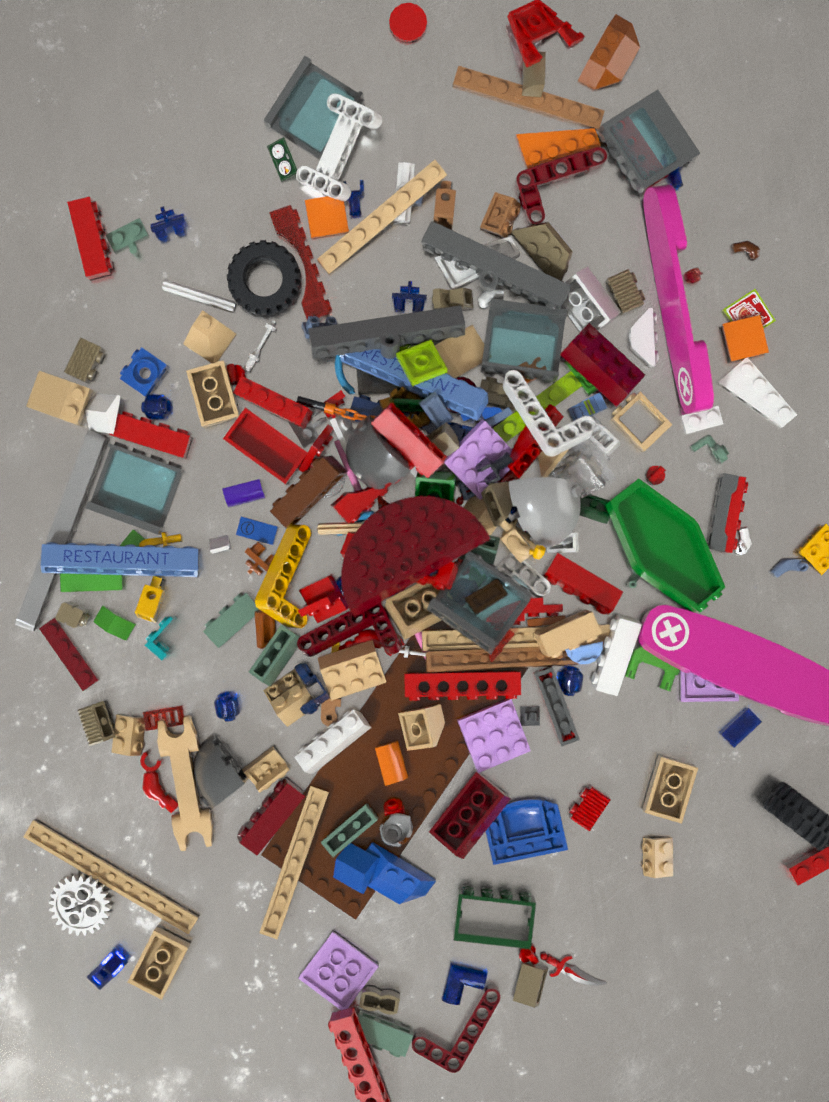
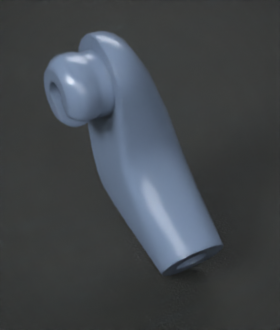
(788, 564)

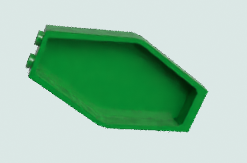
(665, 546)

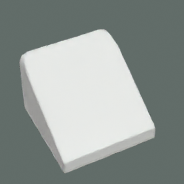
(219, 544)

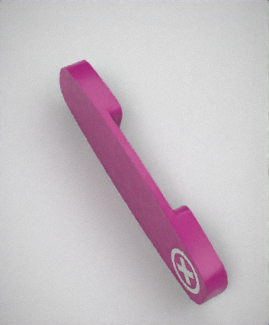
(687, 356)
(738, 661)

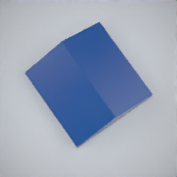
(355, 867)

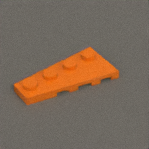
(548, 146)

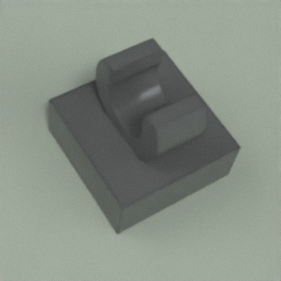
(530, 715)

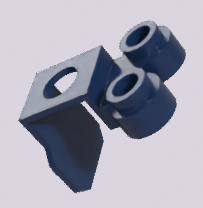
(310, 679)

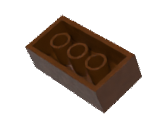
(308, 491)

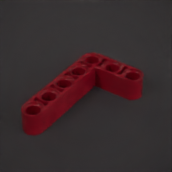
(351, 628)
(463, 1035)

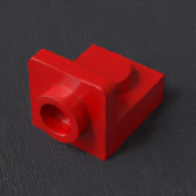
(338, 400)

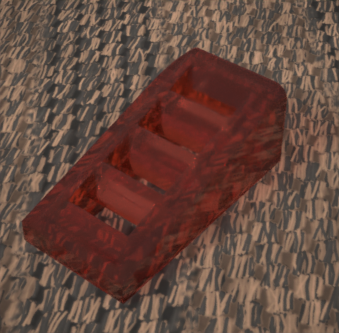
(147, 720)

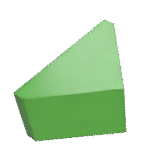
(114, 623)

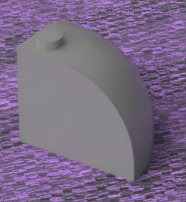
(546, 508)

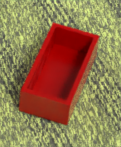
(265, 446)

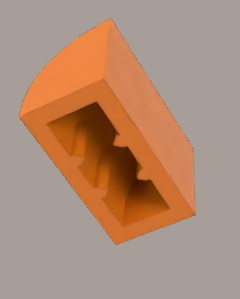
(391, 763)

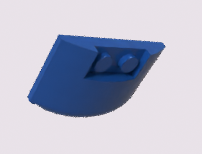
(526, 831)

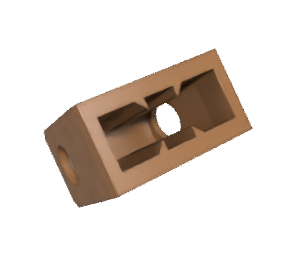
(445, 205)

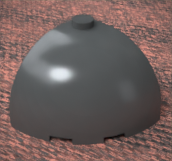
(373, 457)
(216, 772)

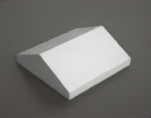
(102, 412)

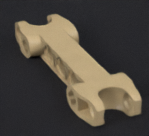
(191, 816)

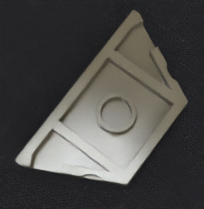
(545, 248)

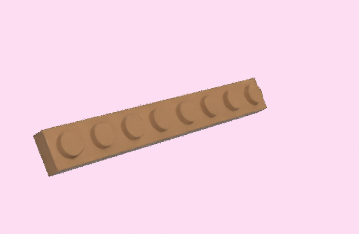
(512, 93)
(479, 659)

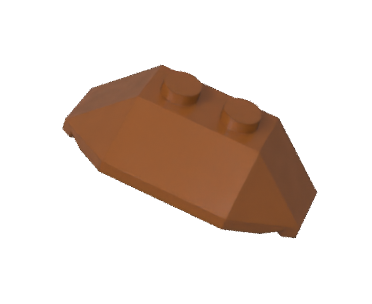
(611, 55)

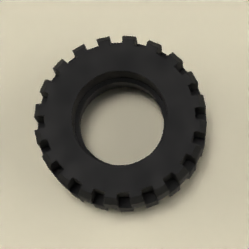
(245, 260)
(799, 815)

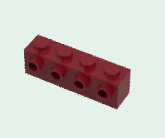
(270, 816)

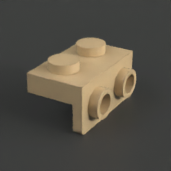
(129, 735)
(266, 769)
(657, 857)

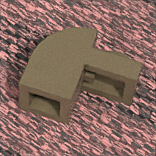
(448, 298)

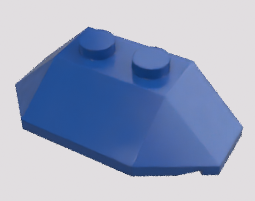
(397, 878)

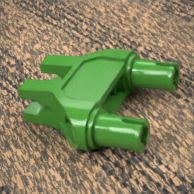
(641, 655)

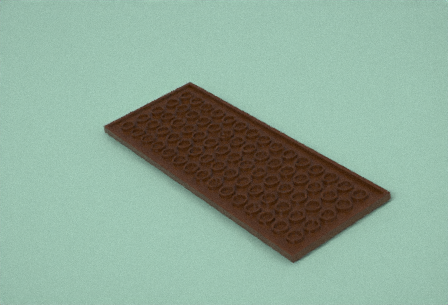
(357, 779)

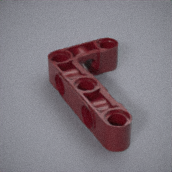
(546, 172)

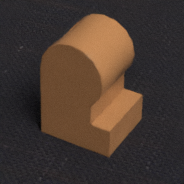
(328, 711)

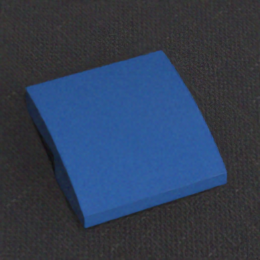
(487, 413)

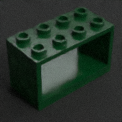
(488, 936)

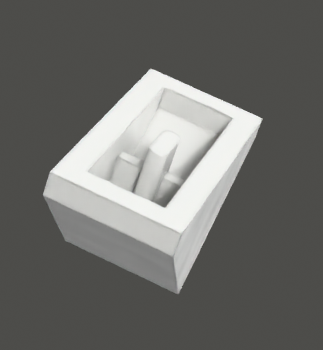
(570, 544)

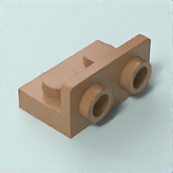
(501, 215)

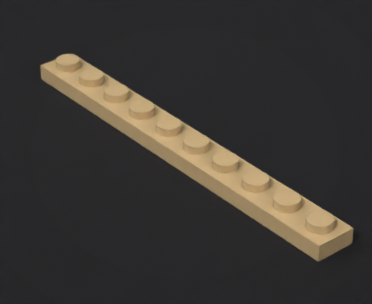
(523, 638)
(111, 876)

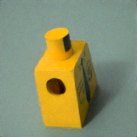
(149, 608)

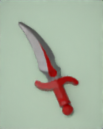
(571, 971)

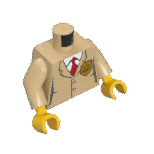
(519, 541)

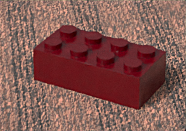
(602, 364)
(469, 815)

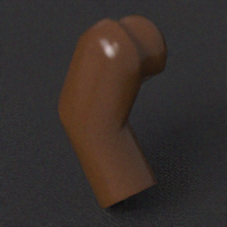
(747, 246)

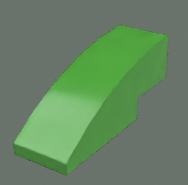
(89, 582)

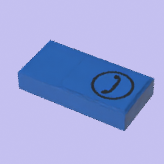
(257, 530)

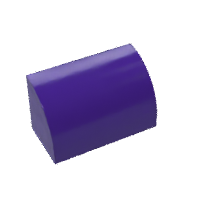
(244, 493)

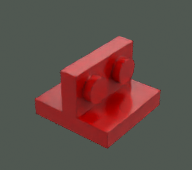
(322, 599)

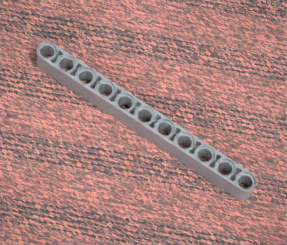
(63, 526)

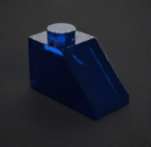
(107, 969)

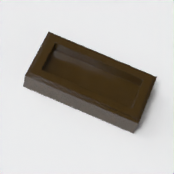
(486, 596)

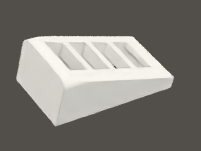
(610, 437)

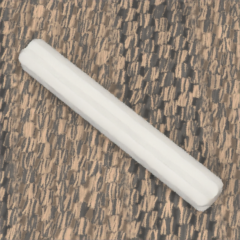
(199, 295)

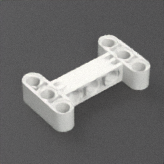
(339, 147)

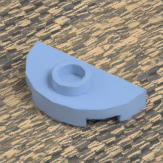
(585, 653)

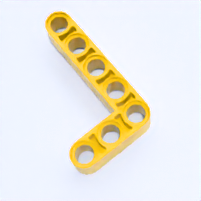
(279, 575)

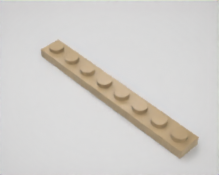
(382, 216)
(294, 862)

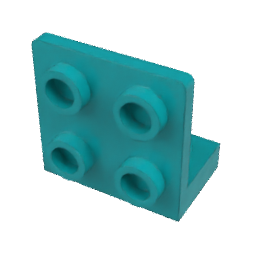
(160, 649)

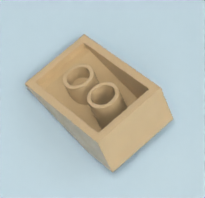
(462, 353)
(59, 398)

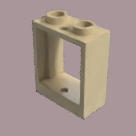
(632, 399)

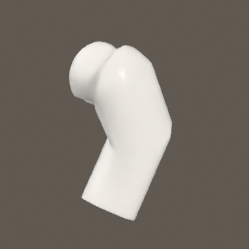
(485, 297)
(744, 542)

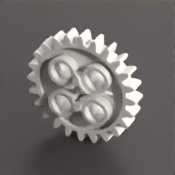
(72, 889)

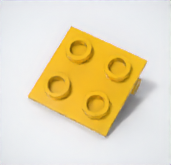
(817, 549)

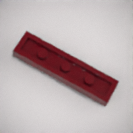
(69, 654)

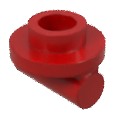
(235, 373)
(655, 475)
(393, 806)
(528, 955)

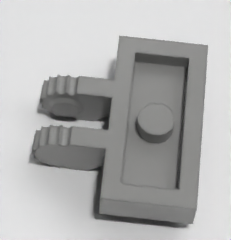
(309, 434)

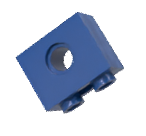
(132, 374)

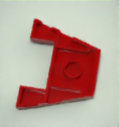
(536, 22)

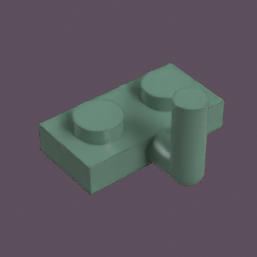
(127, 237)

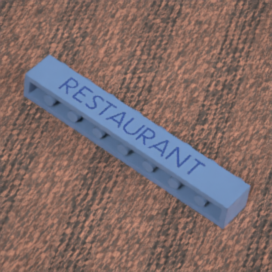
(453, 393)
(119, 560)

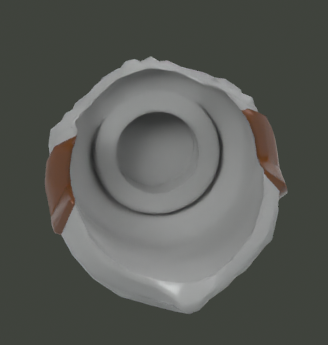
(396, 829)

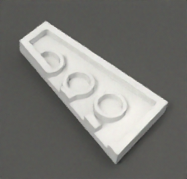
(459, 277)
(756, 390)

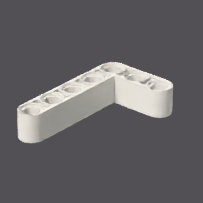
(541, 419)
(516, 573)

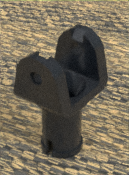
(495, 465)

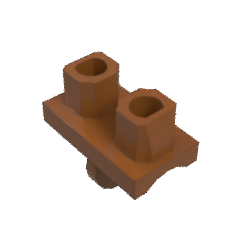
(255, 552)

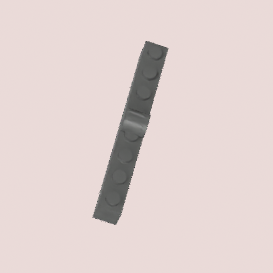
(496, 266)
(387, 332)

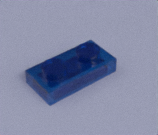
(740, 727)

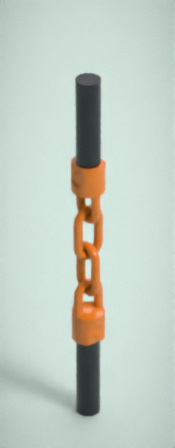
(330, 408)

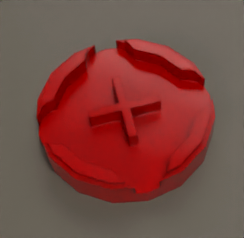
(408, 22)

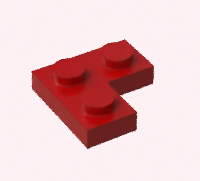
(317, 448)

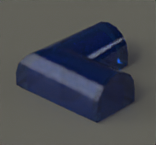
(460, 976)

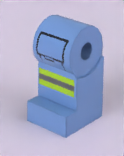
(588, 407)

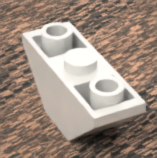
(643, 338)

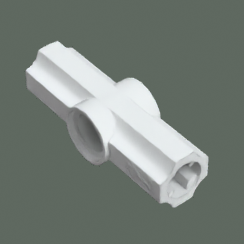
(404, 175)

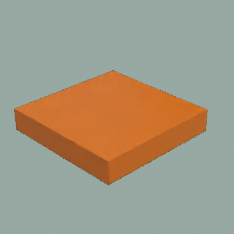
(326, 217)
(745, 338)

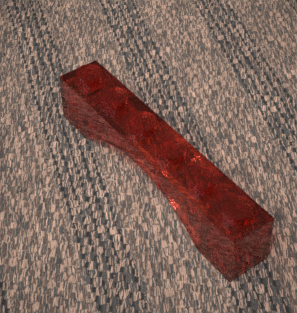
(286, 226)

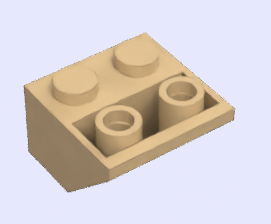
(288, 697)

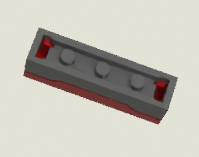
(727, 512)
(556, 706)

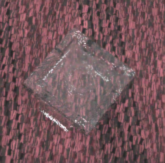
(581, 471)

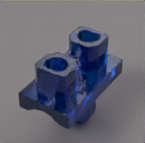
(175, 221)
(417, 299)

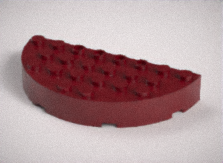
(404, 546)

